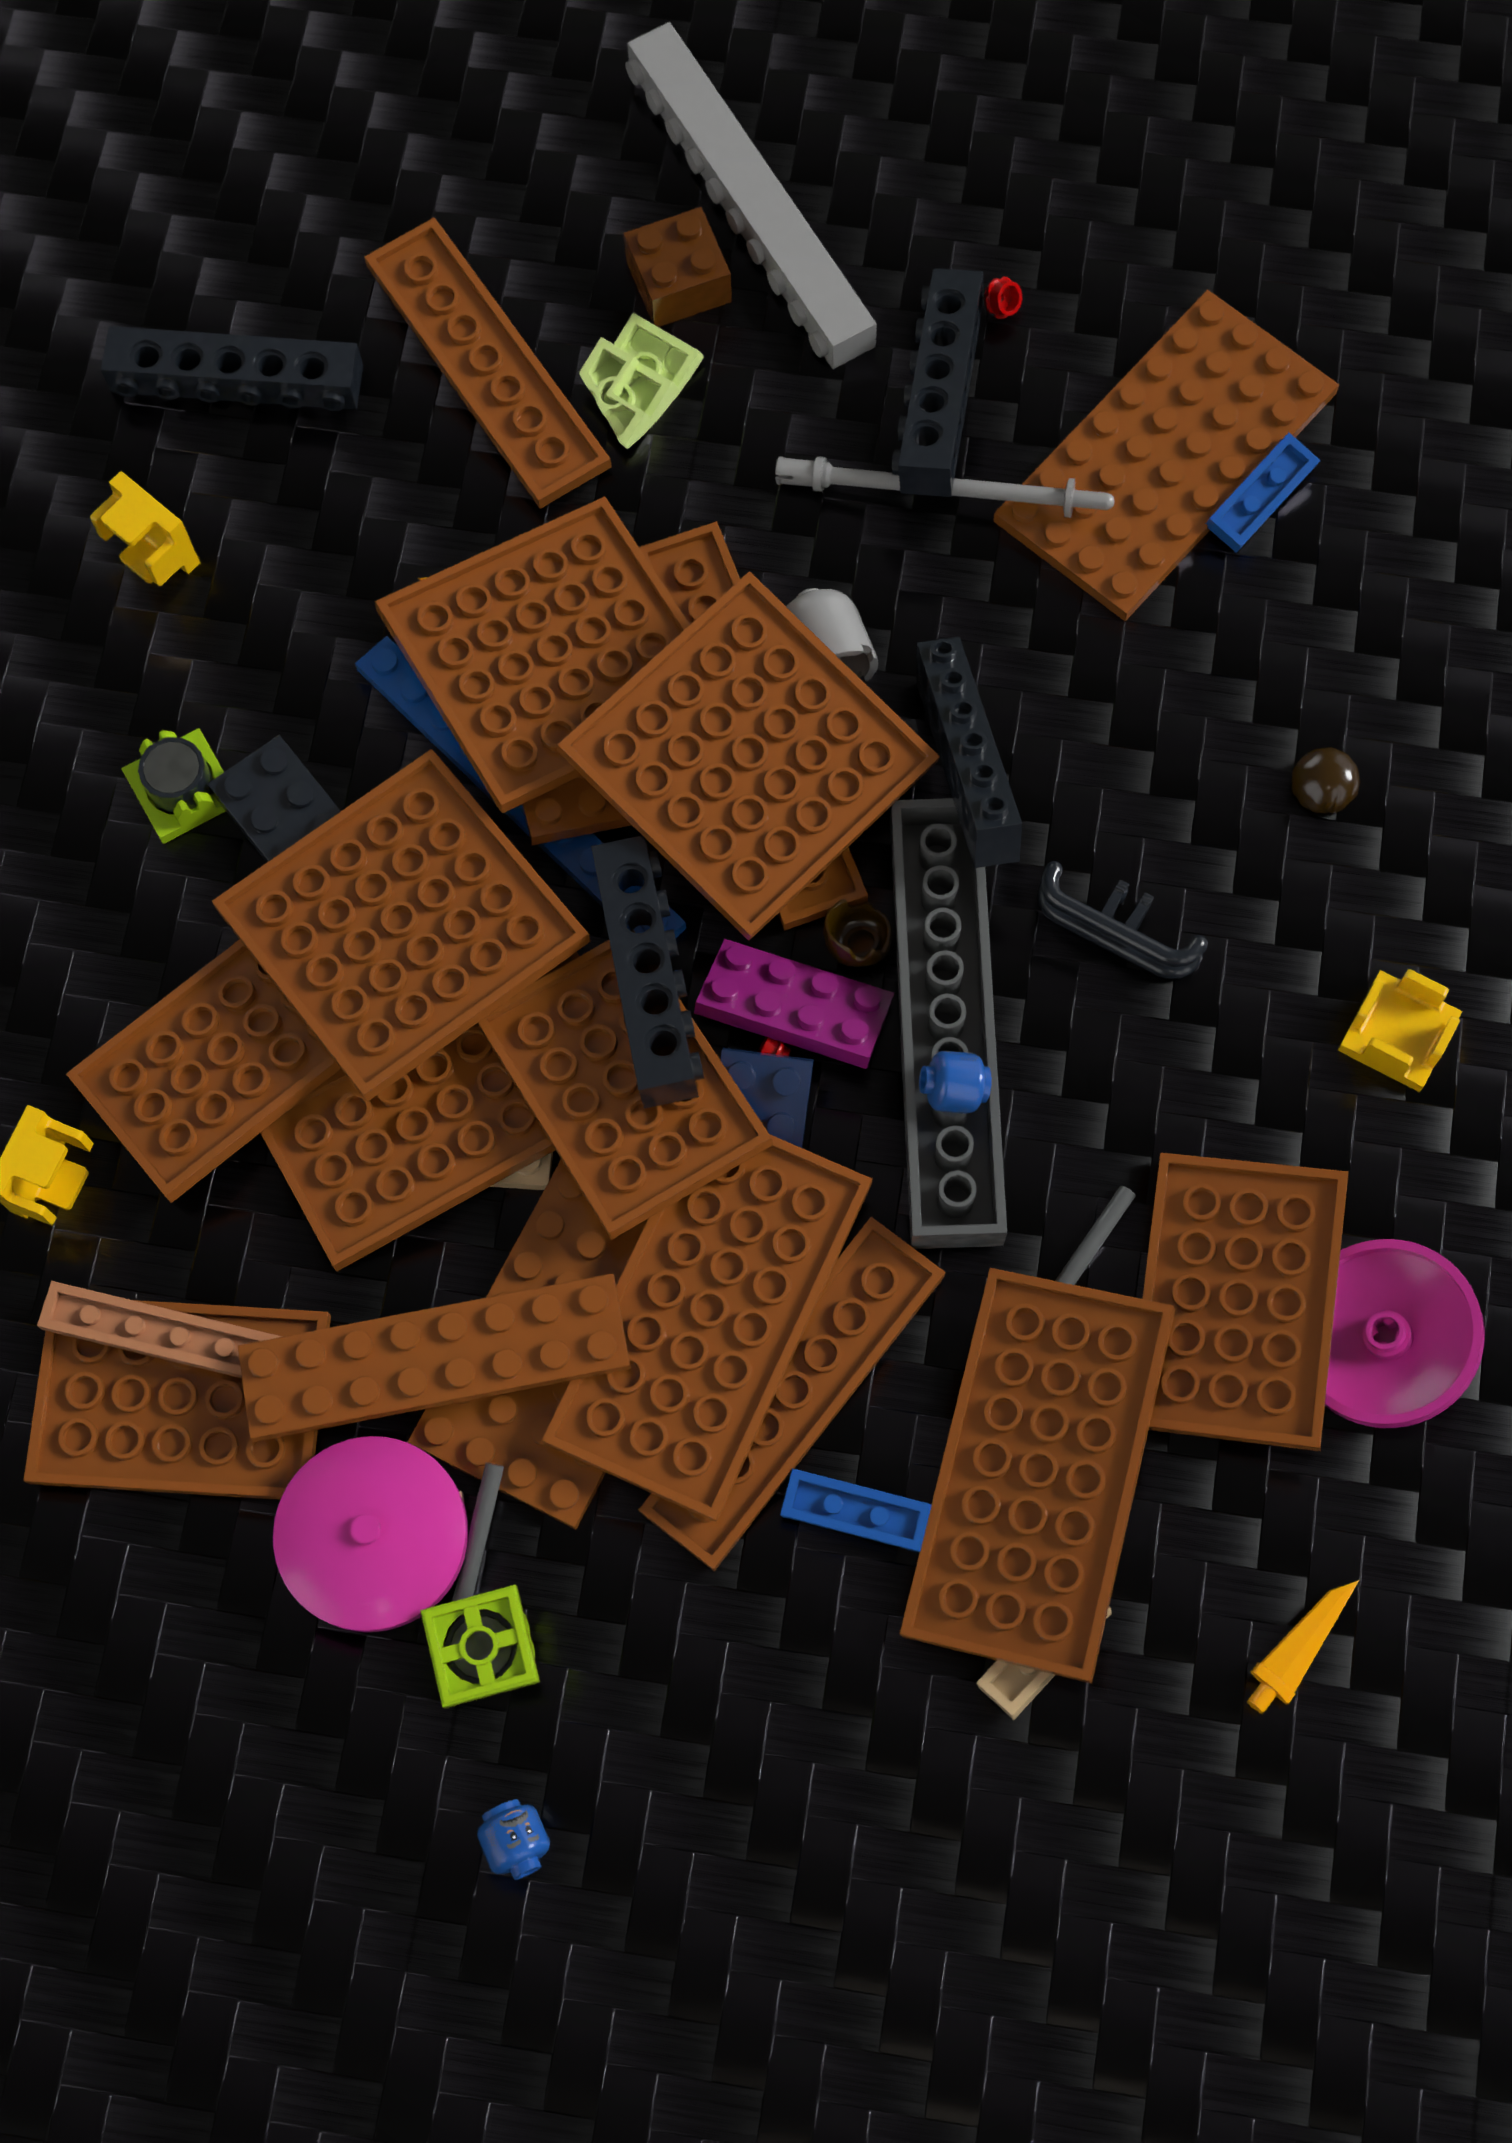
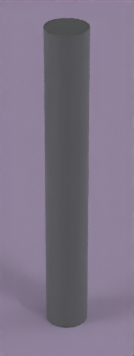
(1096, 1236)
(478, 1531)

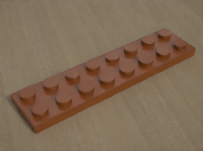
(488, 363)
(857, 1318)
(433, 1357)

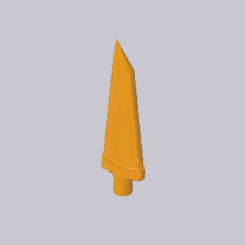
(1289, 1661)

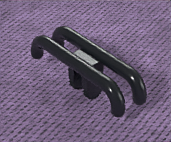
(1113, 935)

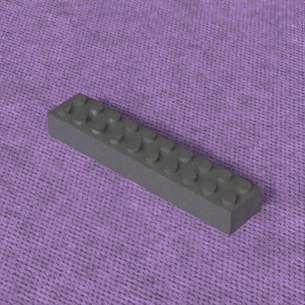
(945, 1006)

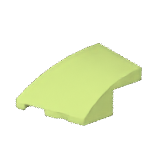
(638, 376)

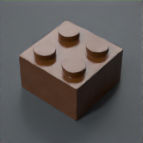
(678, 267)

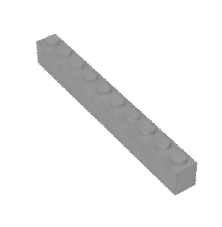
(751, 196)

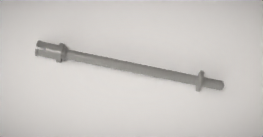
(821, 474)

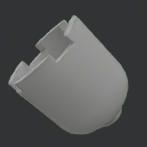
(839, 626)

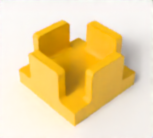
(153, 534)
(1402, 1027)
(36, 1167)

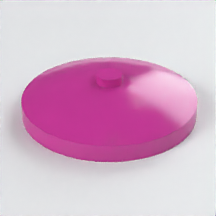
(1401, 1335)
(370, 1534)

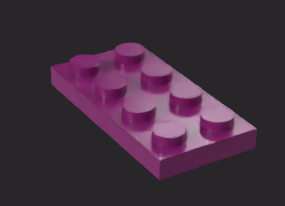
(794, 1003)

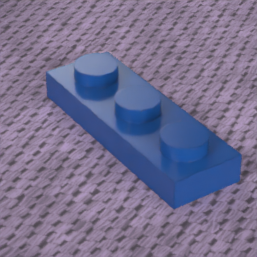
(1262, 492)
(856, 1510)

